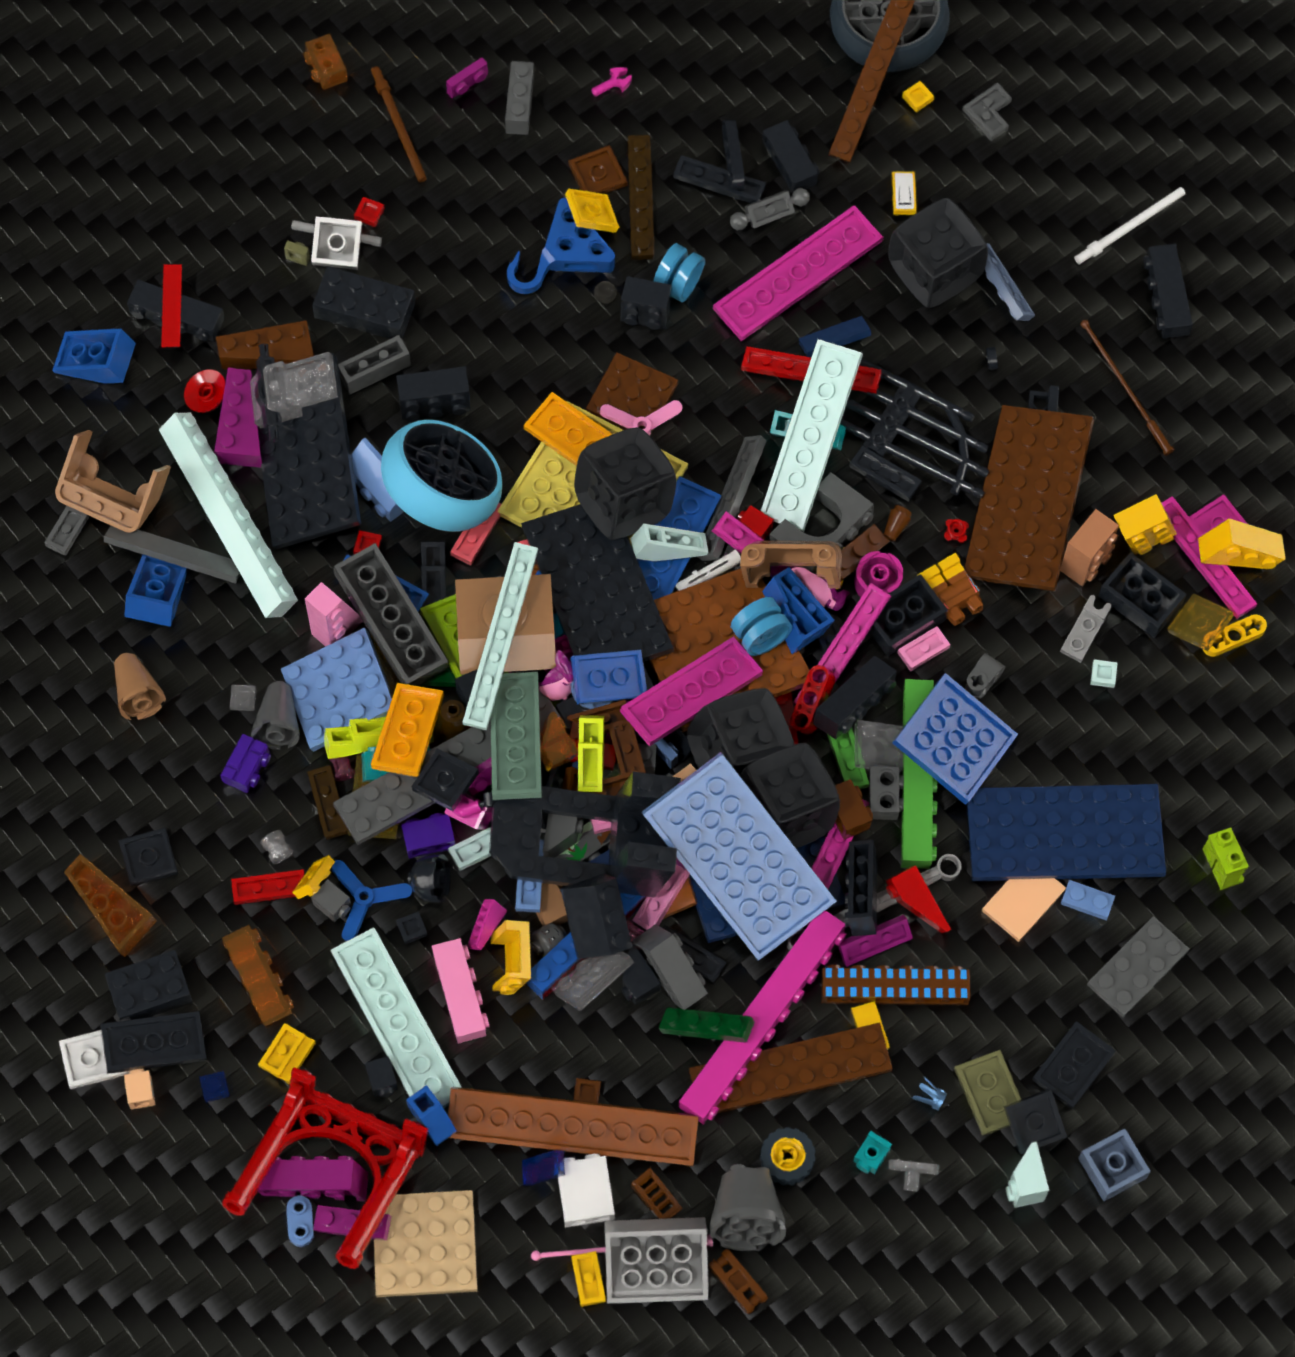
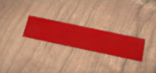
(171, 305)

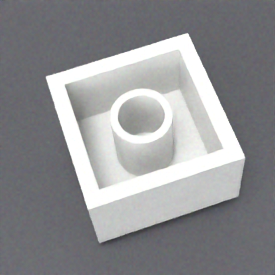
(336, 243)

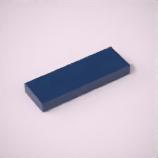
(839, 335)

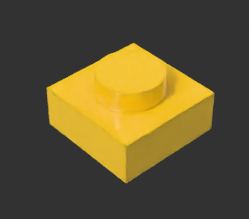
(918, 96)

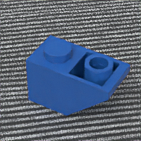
(431, 1115)

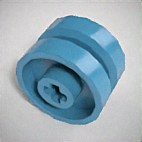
(680, 271)
(761, 626)

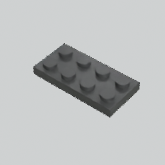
(1138, 966)

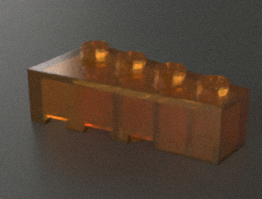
(113, 908)

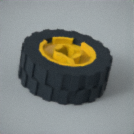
(789, 1170)

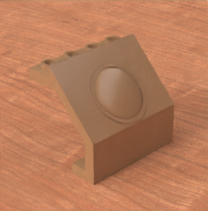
(534, 635)

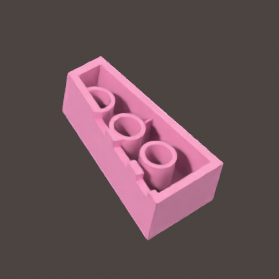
(330, 616)

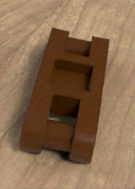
(737, 1281)

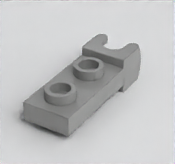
(1085, 630)

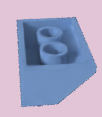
(368, 478)

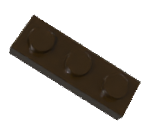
(325, 793)

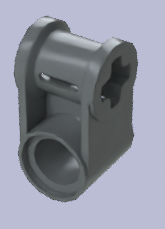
(984, 676)

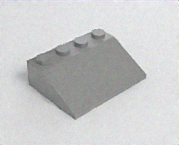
(656, 1260)

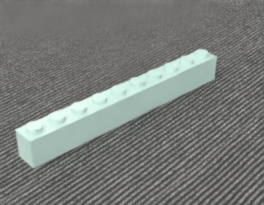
(228, 515)

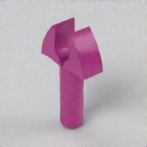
(613, 82)

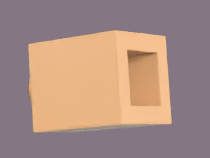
(139, 1089)

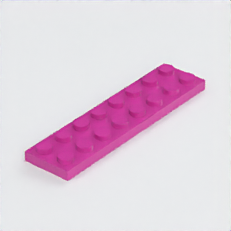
(797, 273)

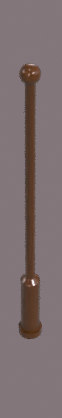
(1151, 424)

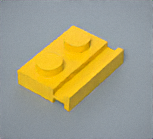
(285, 1052)

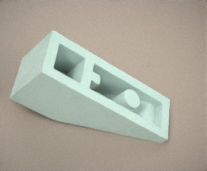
(667, 543)

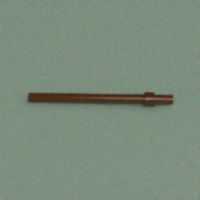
(384, 89)

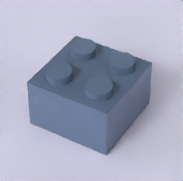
(1114, 1164)

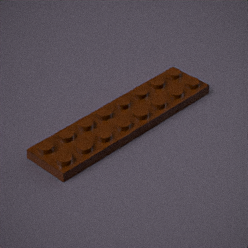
(809, 1066)

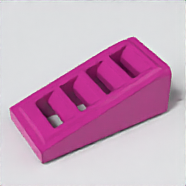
(486, 923)

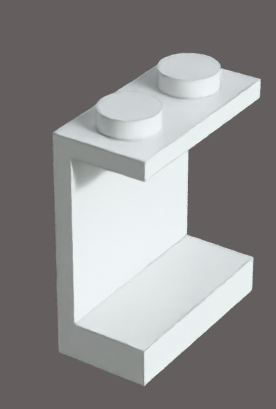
(586, 1191)

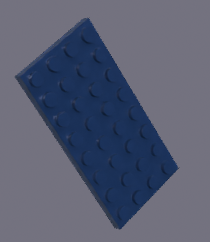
(1066, 832)

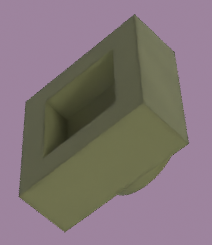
(297, 252)

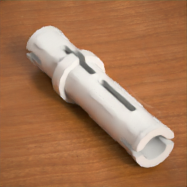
(732, 558)

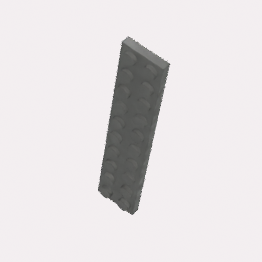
(391, 796)

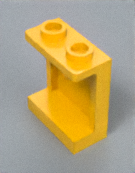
(516, 938)

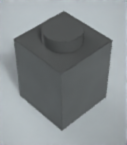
(331, 901)

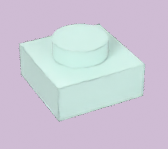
(1103, 673)

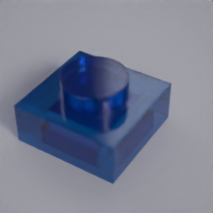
(214, 1086)

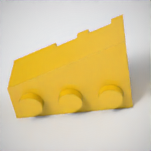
(1241, 545)

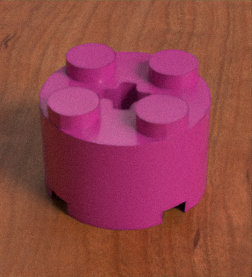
(882, 566)

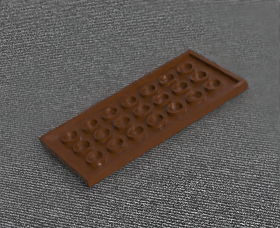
(1028, 497)

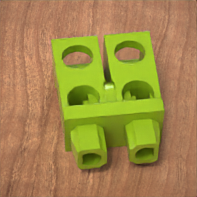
(1226, 858)

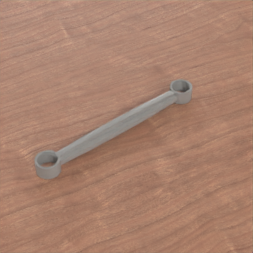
(884, 899)

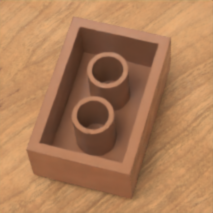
(1090, 548)

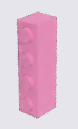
(459, 990)

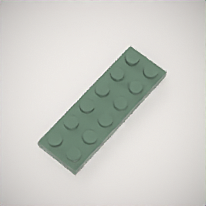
(516, 738)

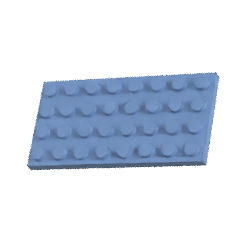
(739, 856)

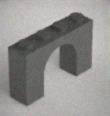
(845, 502)

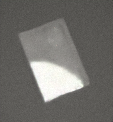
(591, 978)

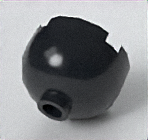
(430, 878)

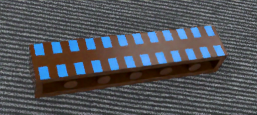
(895, 986)

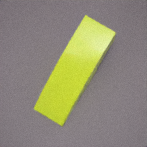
(354, 738)
(591, 753)

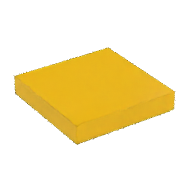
(592, 210)

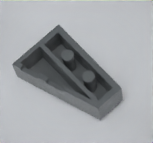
(672, 966)

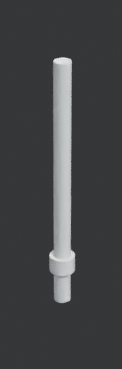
(1097, 247)

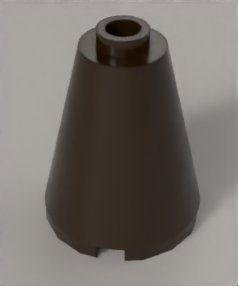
(449, 722)

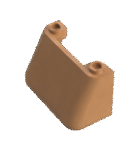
(761, 555)

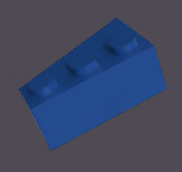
(800, 607)

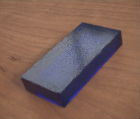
(543, 1167)

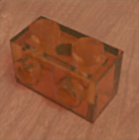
(326, 62)

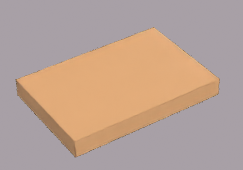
(1022, 904)

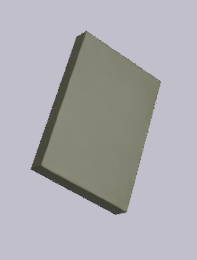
(988, 1089)

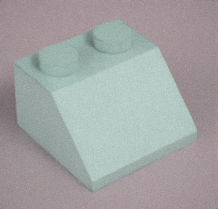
(1028, 1180)

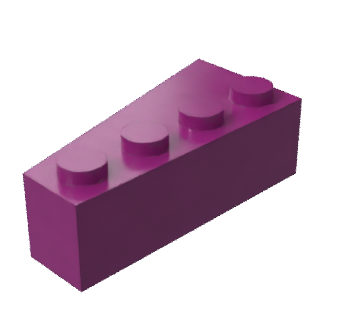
(237, 433)
(315, 1178)

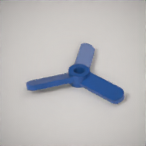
(360, 906)

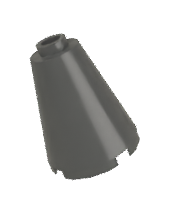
(276, 718)

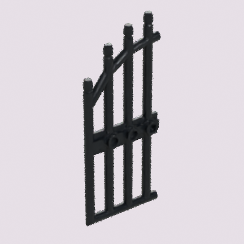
(892, 421)

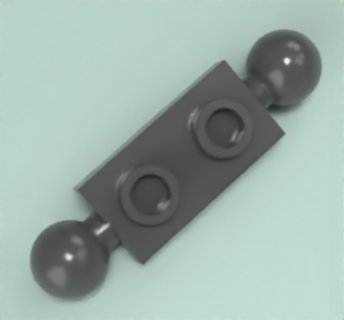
(769, 209)

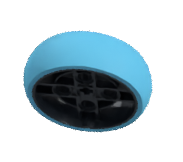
(441, 475)

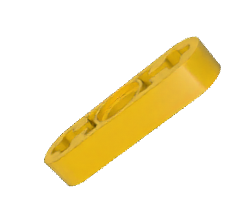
(1252, 634)

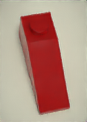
(913, 894)

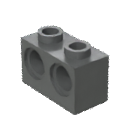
(880, 792)

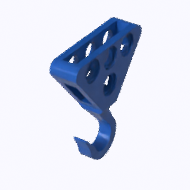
(577, 258)

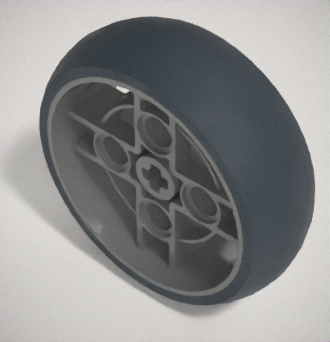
(849, 18)

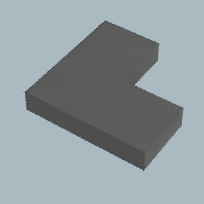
(984, 111)

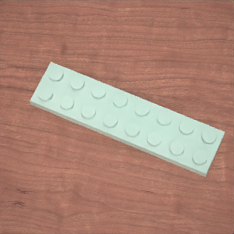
(811, 433)
(394, 1016)

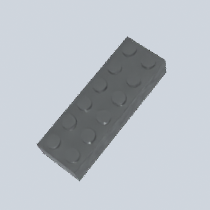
(390, 617)

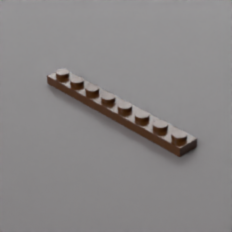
(871, 79)

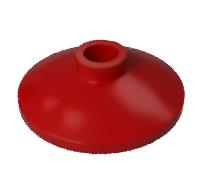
(199, 386)

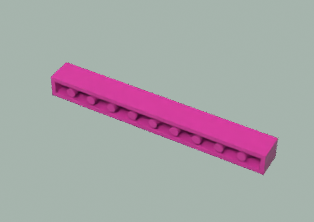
(766, 1010)

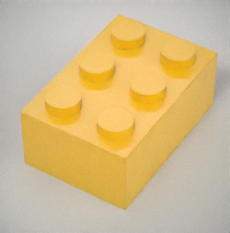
(1145, 525)

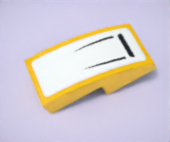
(904, 193)

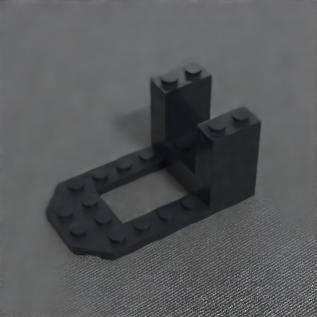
(635, 852)

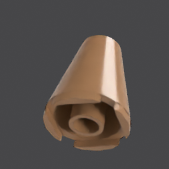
(136, 688)

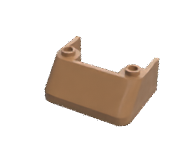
(99, 499)

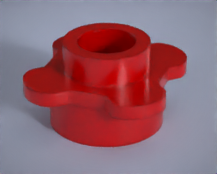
(957, 524)

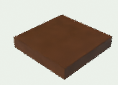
(598, 171)

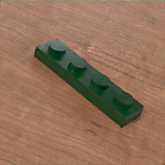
(706, 1025)

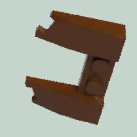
(623, 740)

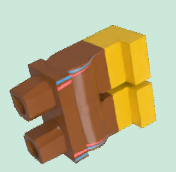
(954, 588)

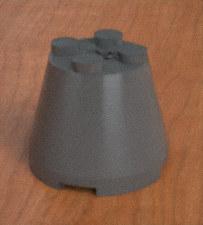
(747, 1210)

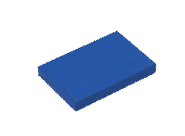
(608, 676)

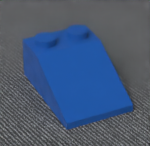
(95, 355)
(155, 591)

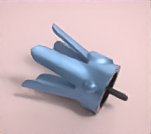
(938, 1095)

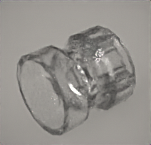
(276, 847)

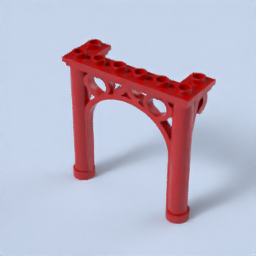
(305, 1100)

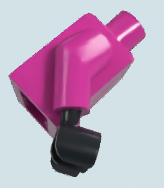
(474, 811)

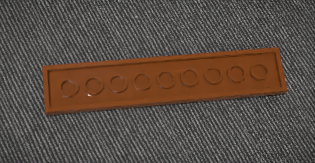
(573, 1126)

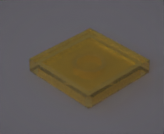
(1200, 622)

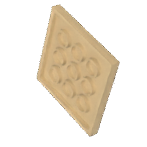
(427, 1246)

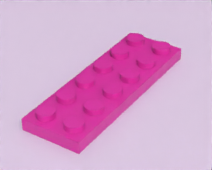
(690, 689)

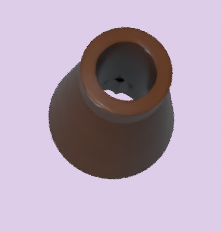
(897, 521)

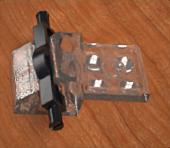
(284, 389)

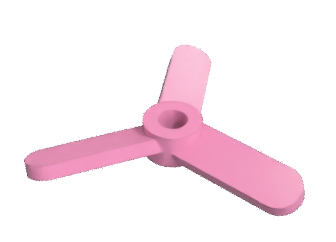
(650, 422)

